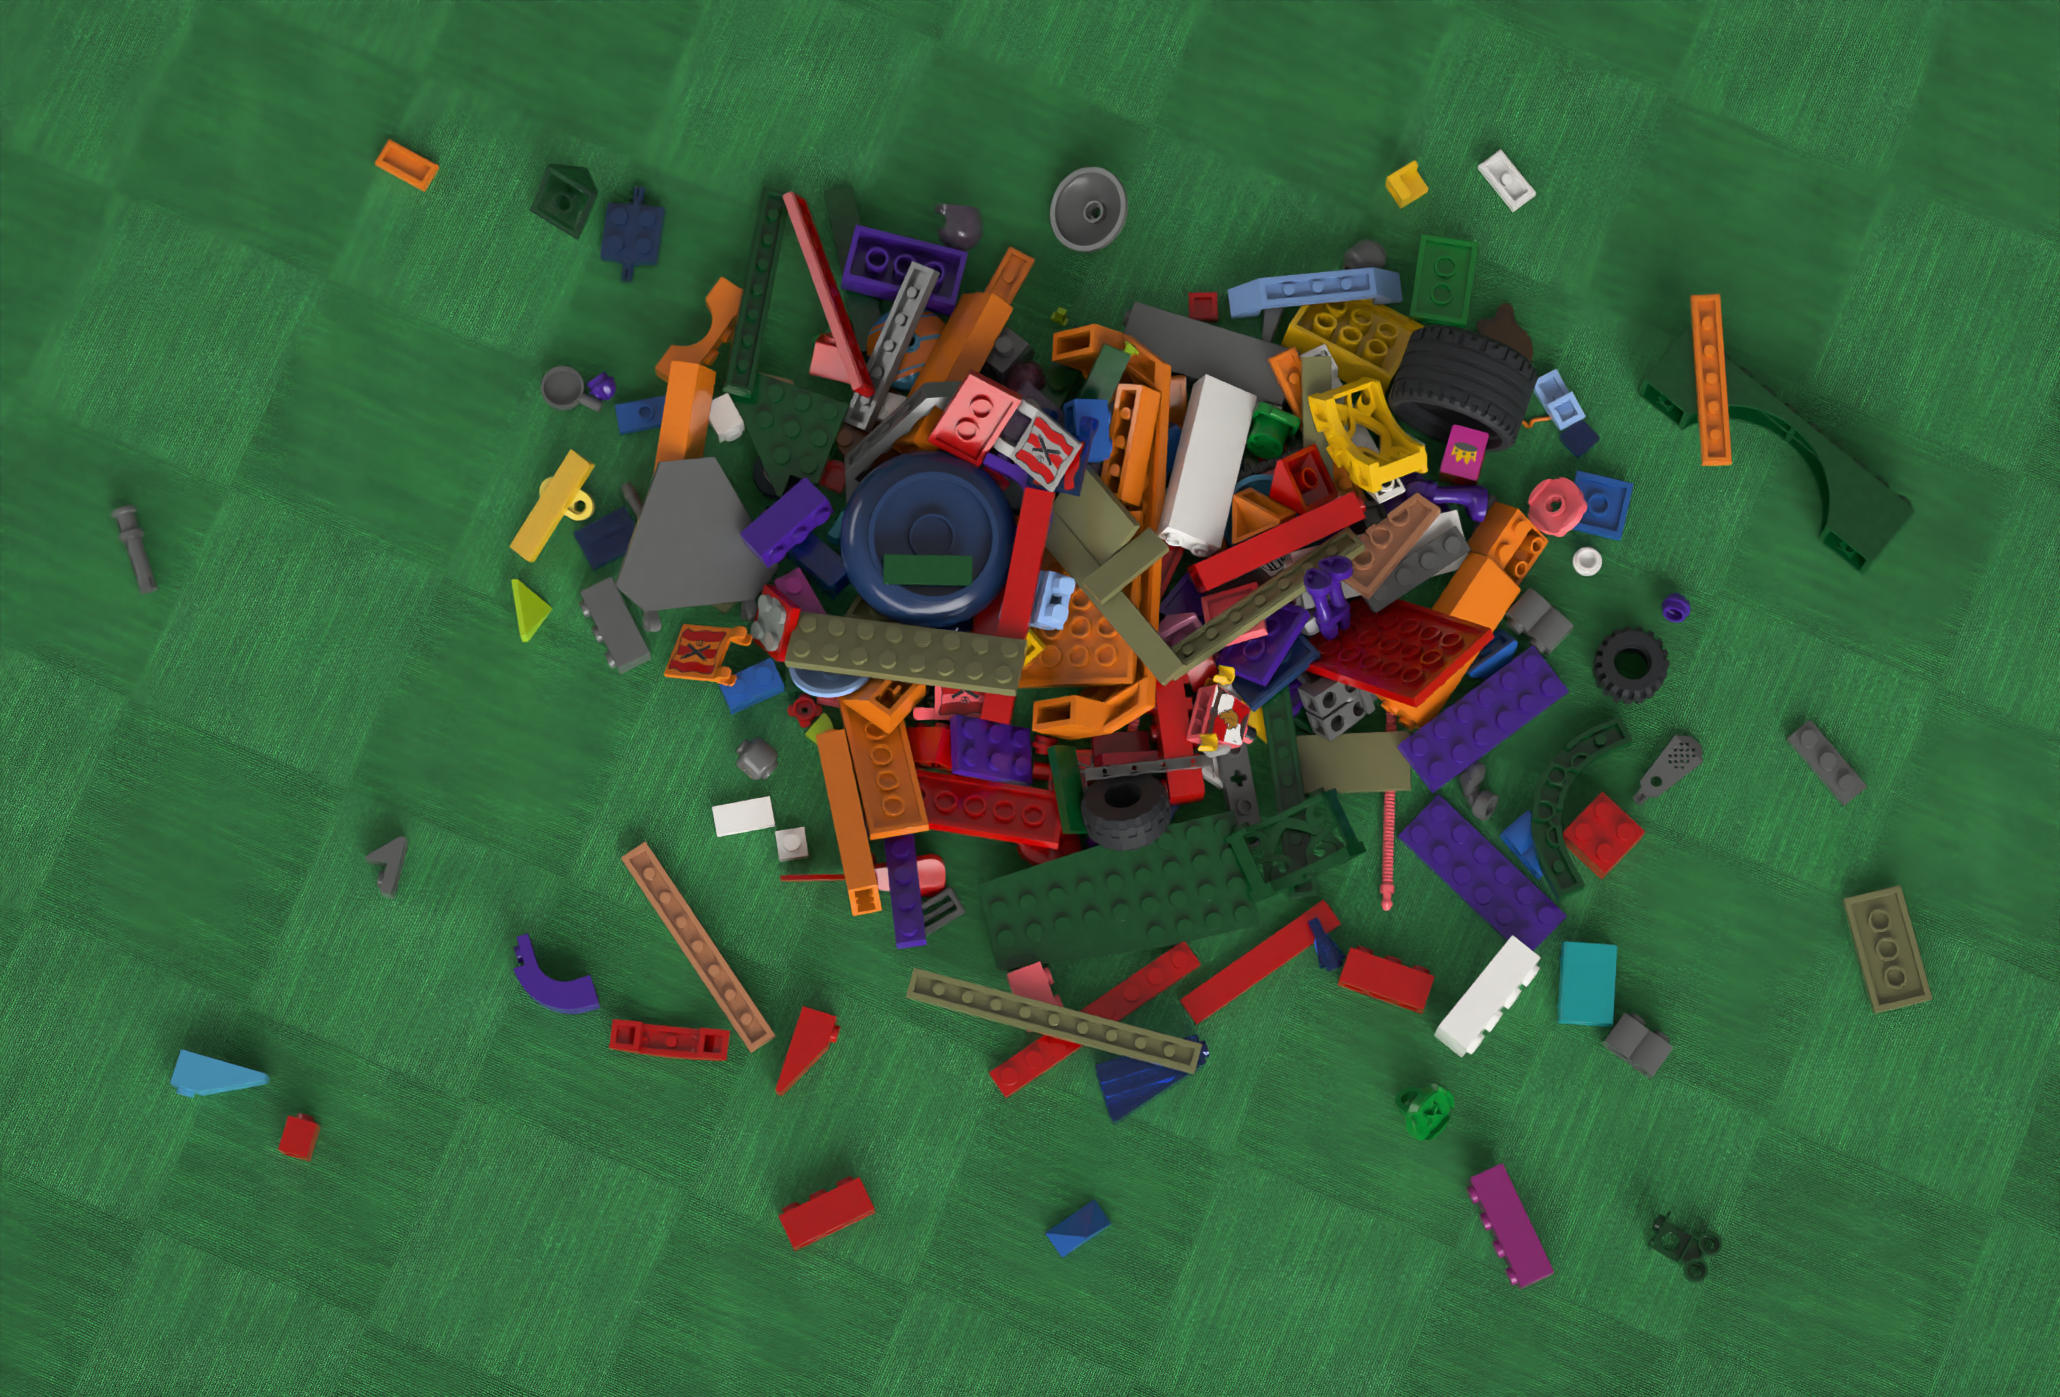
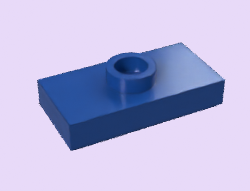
(640, 415)

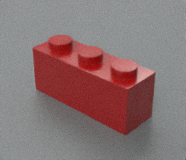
(1386, 979)
(826, 1212)

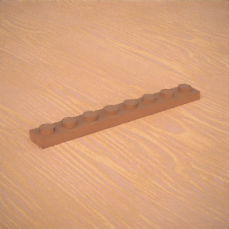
(698, 947)

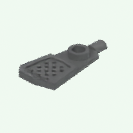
(1666, 771)

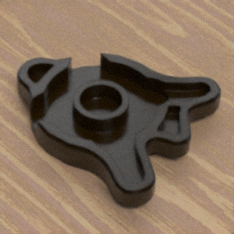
(1506, 330)

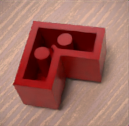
(931, 747)

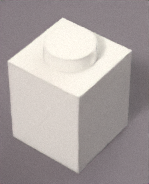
(725, 419)

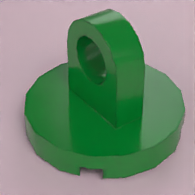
(1428, 1111)

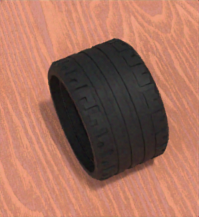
(1463, 381)

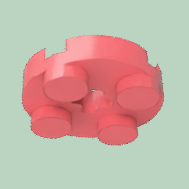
(1568, 515)

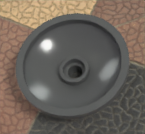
(1076, 206)

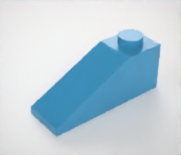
(209, 1076)

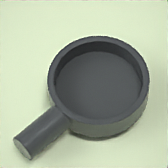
(565, 389)

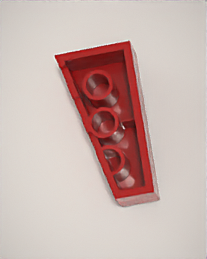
(1170, 732)

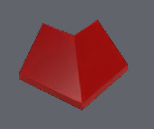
(1302, 481)

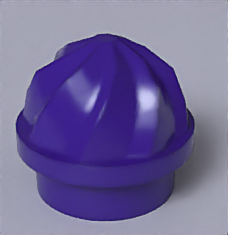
(602, 387)
(1675, 607)

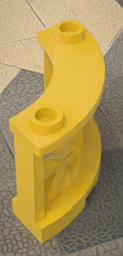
(1368, 469)

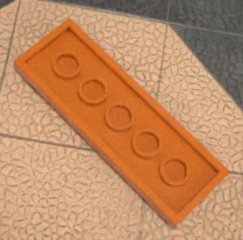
(884, 776)

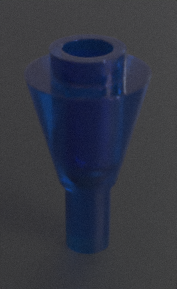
(1327, 951)

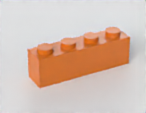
(1131, 439)

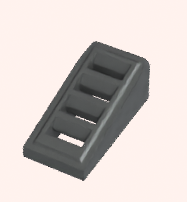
(1271, 320)

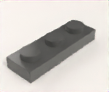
(1826, 763)

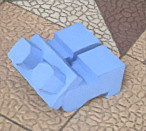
(1051, 600)

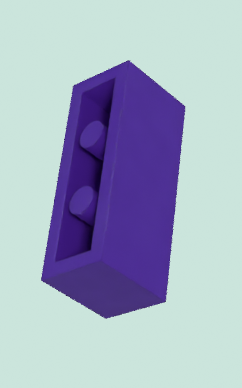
(787, 522)

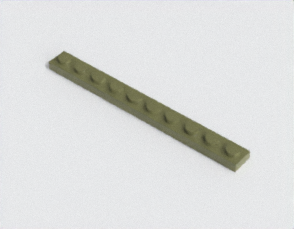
(1054, 1021)

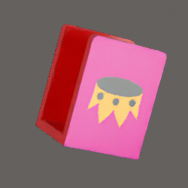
(1463, 456)

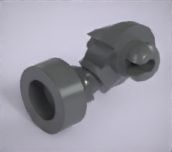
(1484, 802)

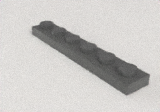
(893, 344)

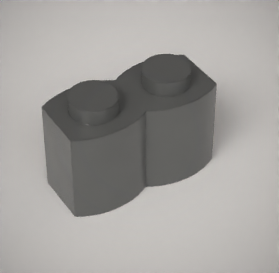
(1538, 622)
(1638, 1045)

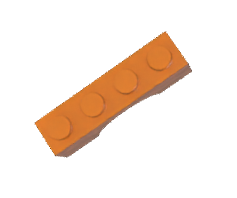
(723, 306)

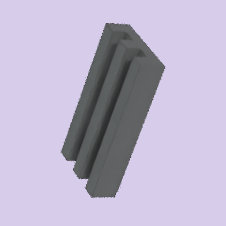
(947, 919)

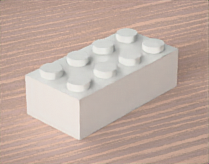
(1491, 991)

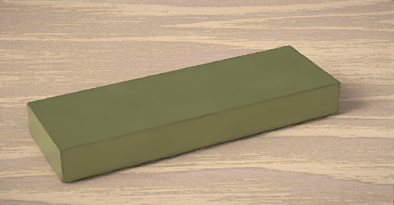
(1125, 566)

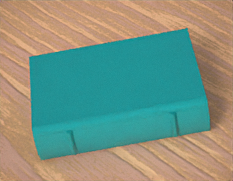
(1587, 984)

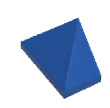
(1493, 655)
(1078, 1228)

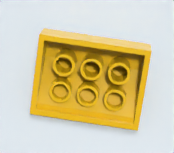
(1359, 336)

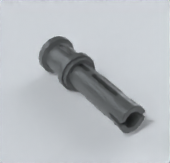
(132, 536)

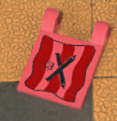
(951, 702)

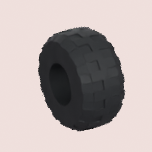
(1126, 811)

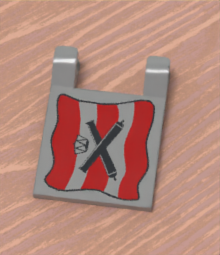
(1043, 449)

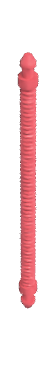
(1387, 887)

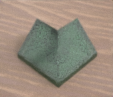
(565, 198)

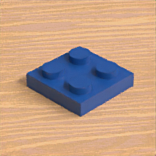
(1606, 505)

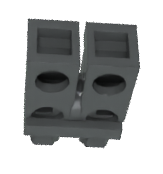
(1334, 706)

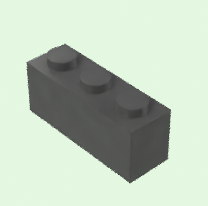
(614, 626)

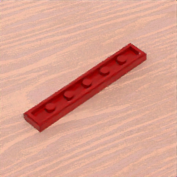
(1257, 964)

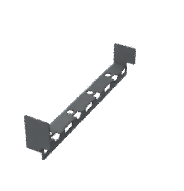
(1148, 767)

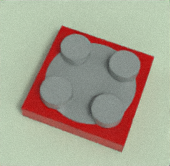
(774, 622)

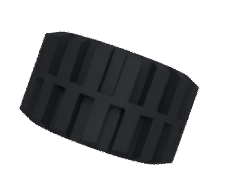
(1641, 644)

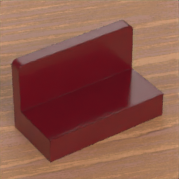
(1122, 749)

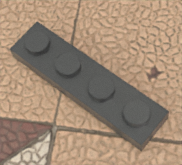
(1419, 567)

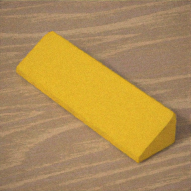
(552, 506)

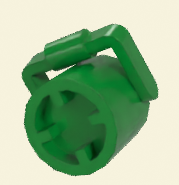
(1270, 430)

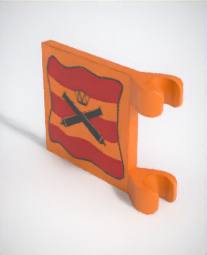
(701, 653)

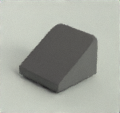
(1373, 515)

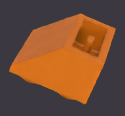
(1508, 541)
(885, 701)

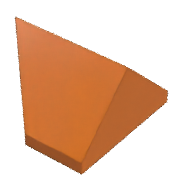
(1256, 513)

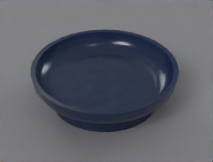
(928, 507)

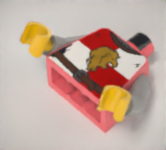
(1220, 717)

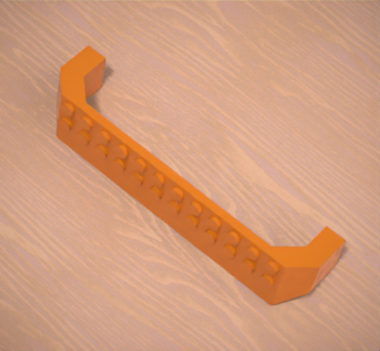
(1108, 708)

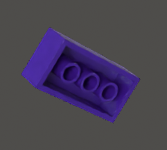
(882, 259)

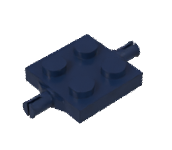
(632, 234)

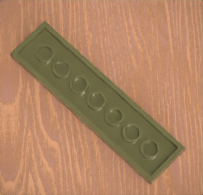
(907, 653)

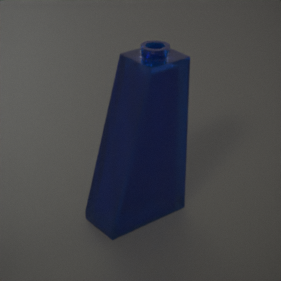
(819, 564)
(1133, 1083)

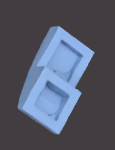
(1557, 400)

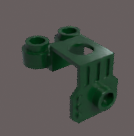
(1689, 1250)

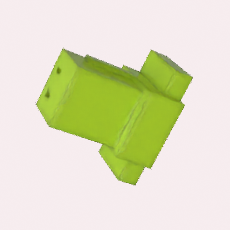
(1060, 317)
(1130, 349)

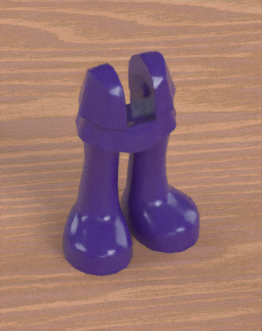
(1471, 496)
(1327, 580)

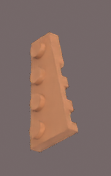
(1390, 542)

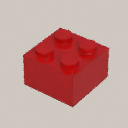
(1602, 835)

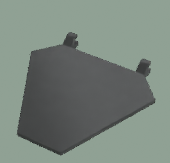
(691, 544)

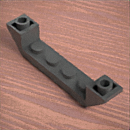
(896, 424)

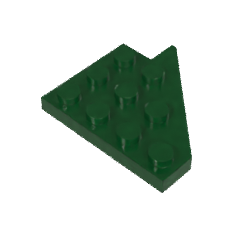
(791, 429)

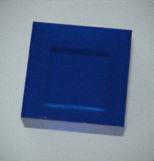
(1579, 438)

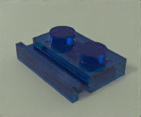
(606, 538)

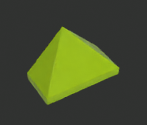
(529, 608)

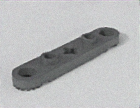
(1241, 798)

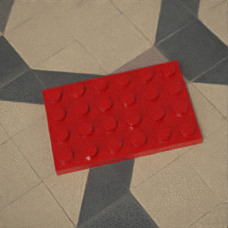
(1399, 650)

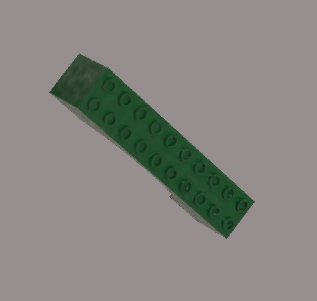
(1856, 507)

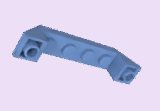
(1314, 288)

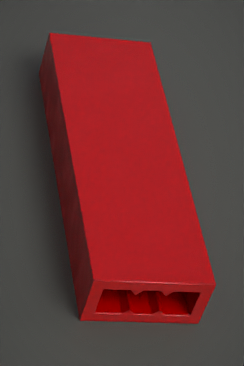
(1277, 542)

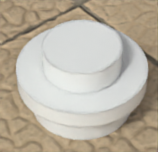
(1587, 561)

